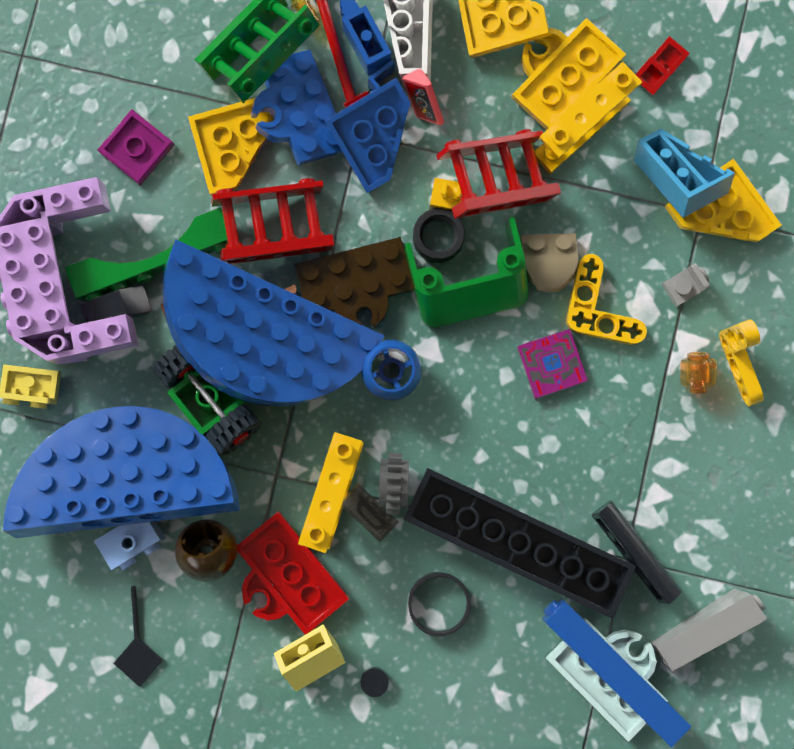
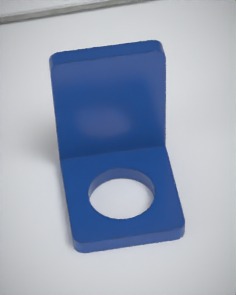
(380, 75)

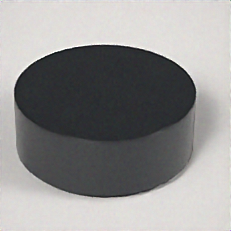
(374, 681)

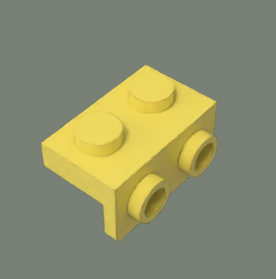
(29, 384)

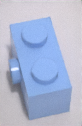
(128, 541)

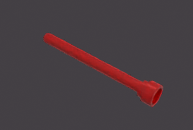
(336, 49)

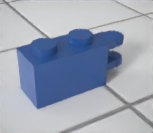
(364, 36)

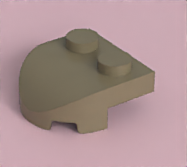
(550, 260)

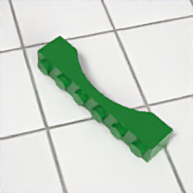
(95, 277)

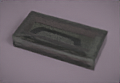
(367, 512)

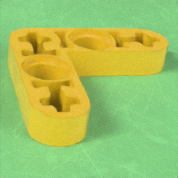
(587, 308)
(734, 343)

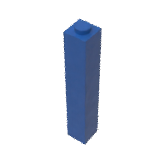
(615, 672)

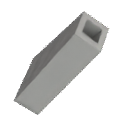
(709, 628)

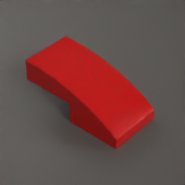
(661, 65)

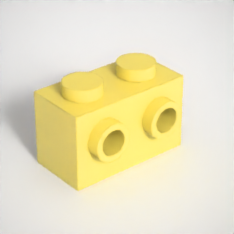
(309, 658)

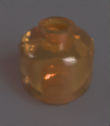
(698, 372)

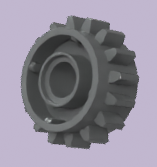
(393, 483)

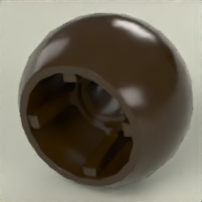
(205, 550)

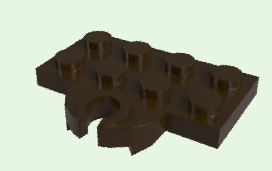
(357, 279)

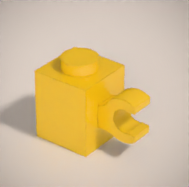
(445, 194)

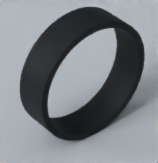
(439, 633)

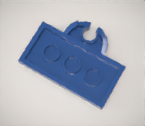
(299, 109)

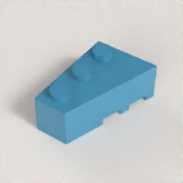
(680, 173)

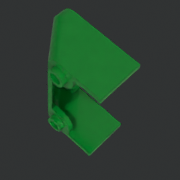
(475, 297)

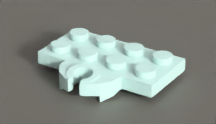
(596, 690)

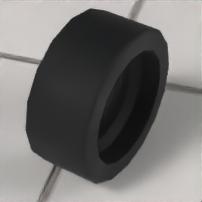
(432, 215)

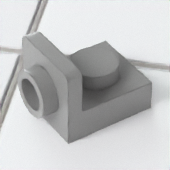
(686, 284)

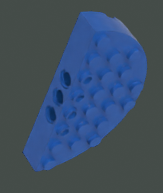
(255, 335)
(116, 472)

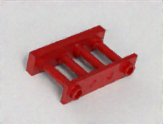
(494, 199)
(264, 249)

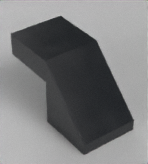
(126, 301)

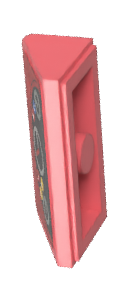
(422, 97)

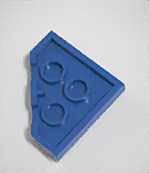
(372, 133)

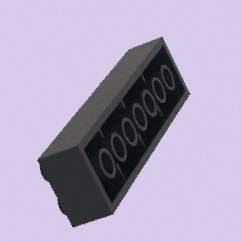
(519, 543)

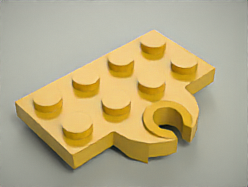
(564, 71)

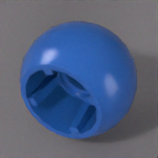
(413, 362)

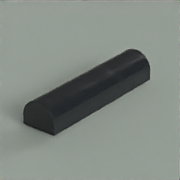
(636, 553)

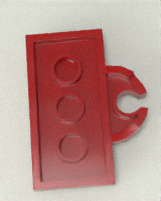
(288, 576)

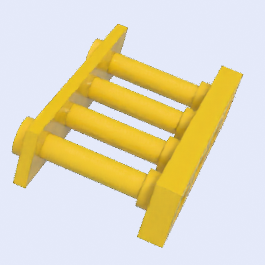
(586, 117)
(330, 492)

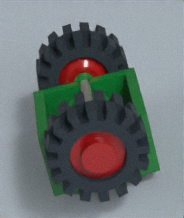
(213, 413)

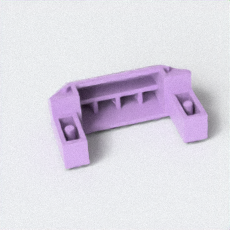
(33, 279)

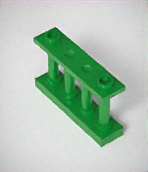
(243, 31)

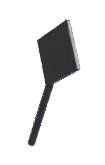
(138, 658)

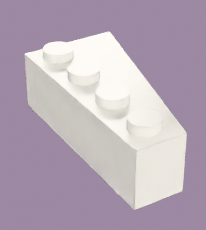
(411, 34)

